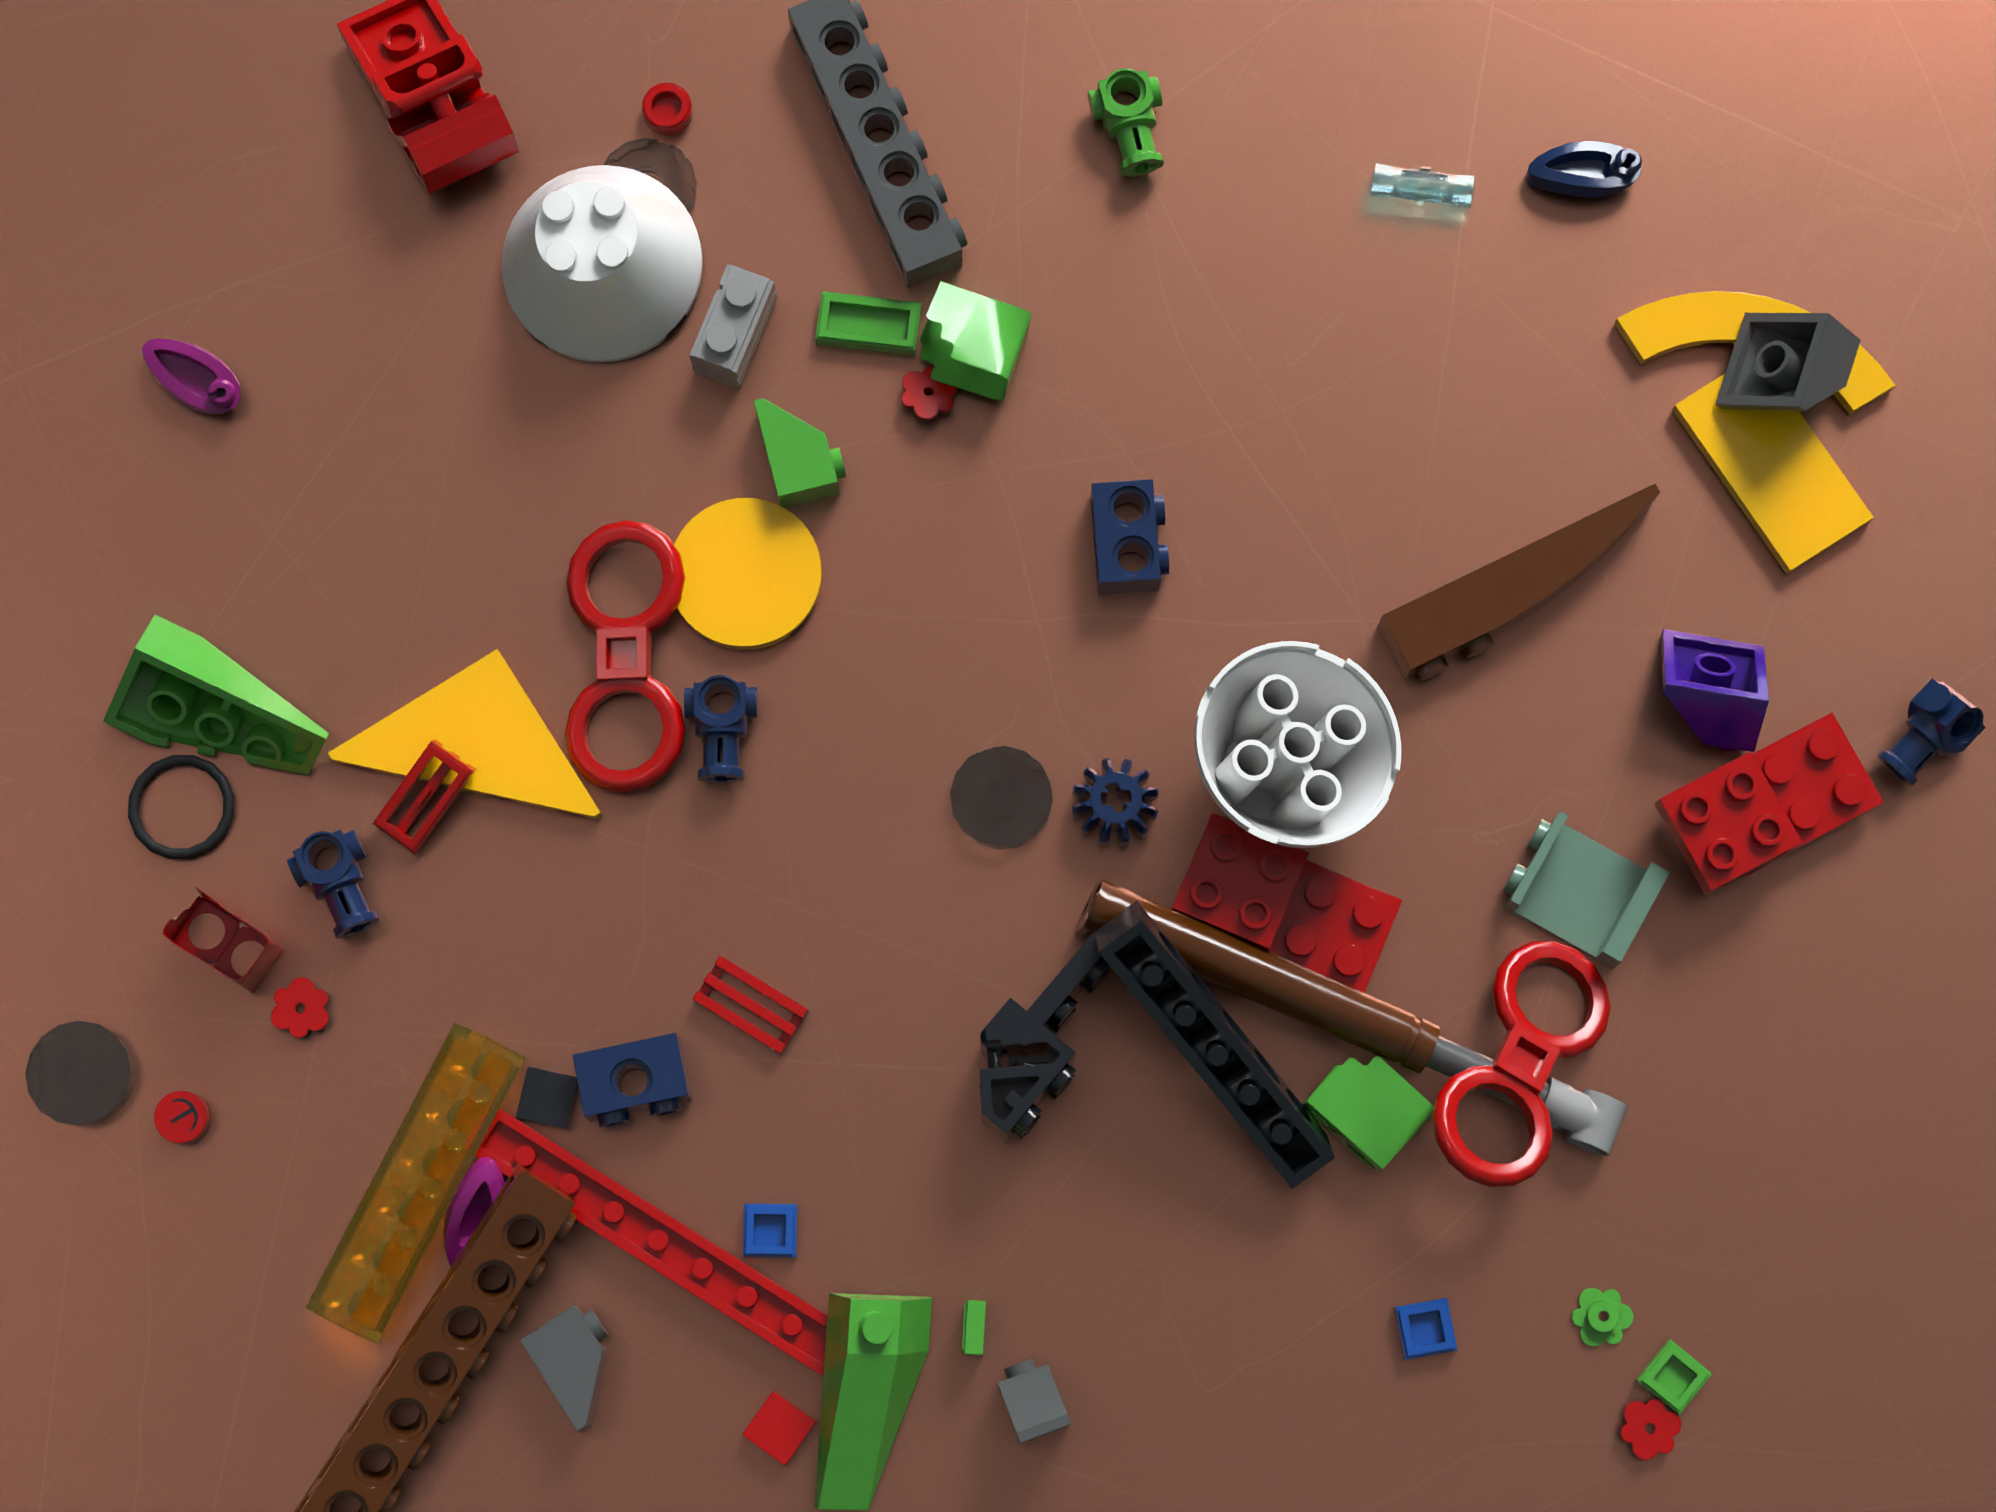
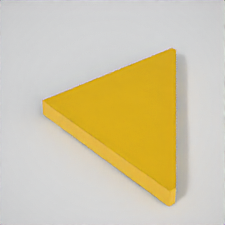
(487, 724)

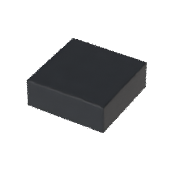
(547, 1098)

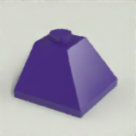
(1716, 687)

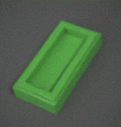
(868, 323)

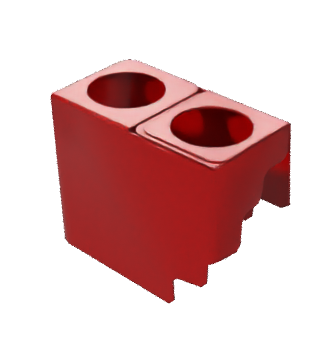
(177, 933)

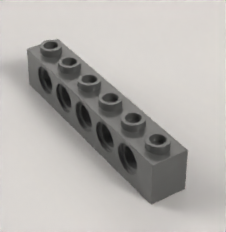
(916, 253)

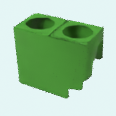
(973, 340)
(1369, 1109)

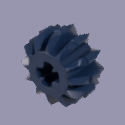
(1125, 788)

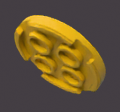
(747, 573)

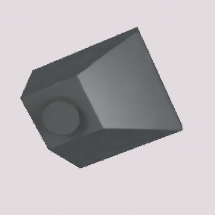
(1787, 361)

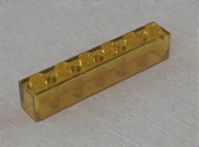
(415, 1183)

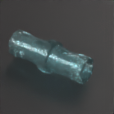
(1422, 185)

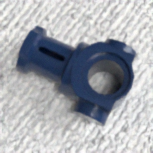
(1937, 723)
(721, 728)
(336, 882)

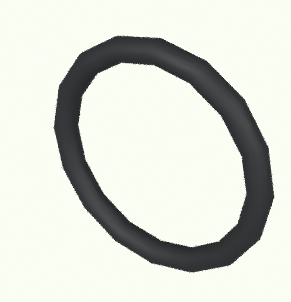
(213, 839)

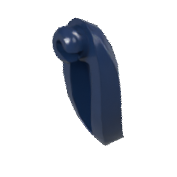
(1585, 169)

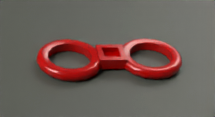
(625, 656)
(1521, 1064)

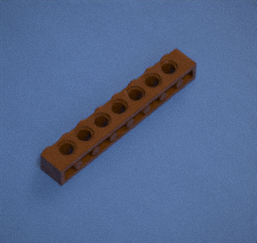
(520, 1198)

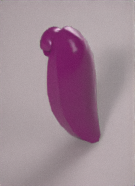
(192, 375)
(470, 1204)

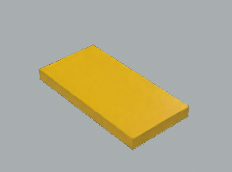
(1775, 475)

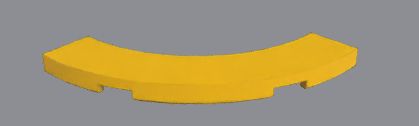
(1717, 317)

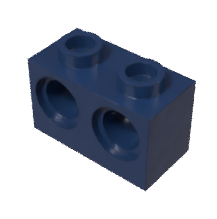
(1116, 537)

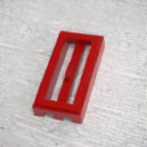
(449, 761)
(713, 981)

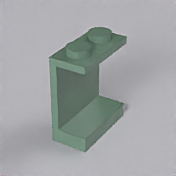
(1582, 891)

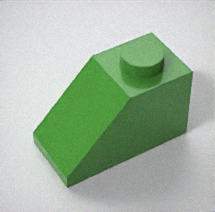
(798, 457)

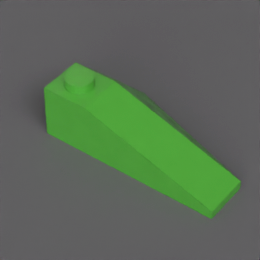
(200, 697)
(868, 1379)

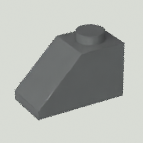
(571, 1361)
(1032, 1401)

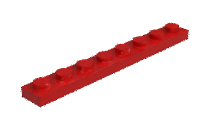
(664, 1242)

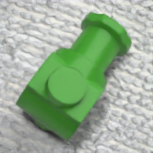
(1130, 121)

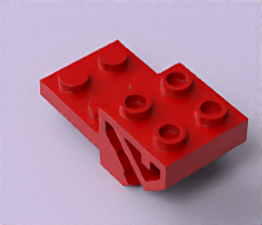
(429, 90)
(1768, 803)
(1286, 903)

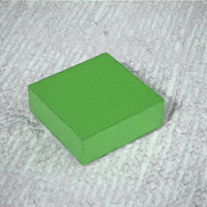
(973, 1328)
(1673, 1377)

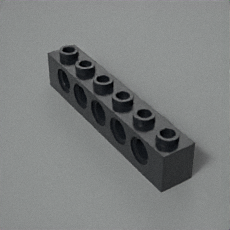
(1214, 1044)

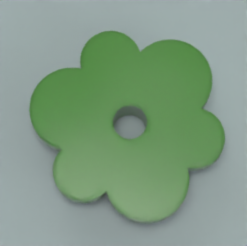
(1593, 1330)

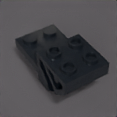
(1013, 1093)

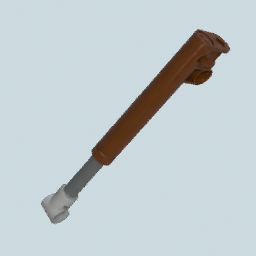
(1346, 1013)

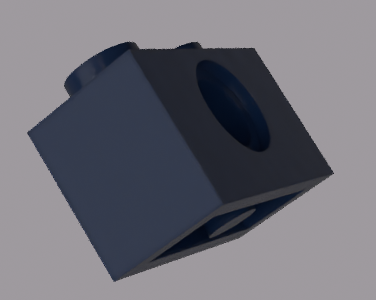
(602, 1069)

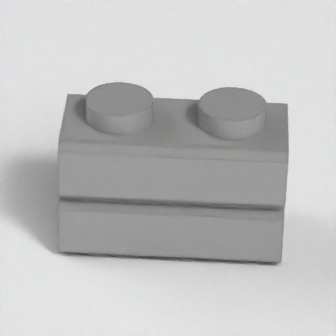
(733, 326)

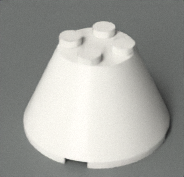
(602, 263)
(1297, 744)

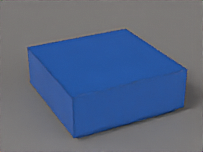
(770, 1231)
(1425, 1329)

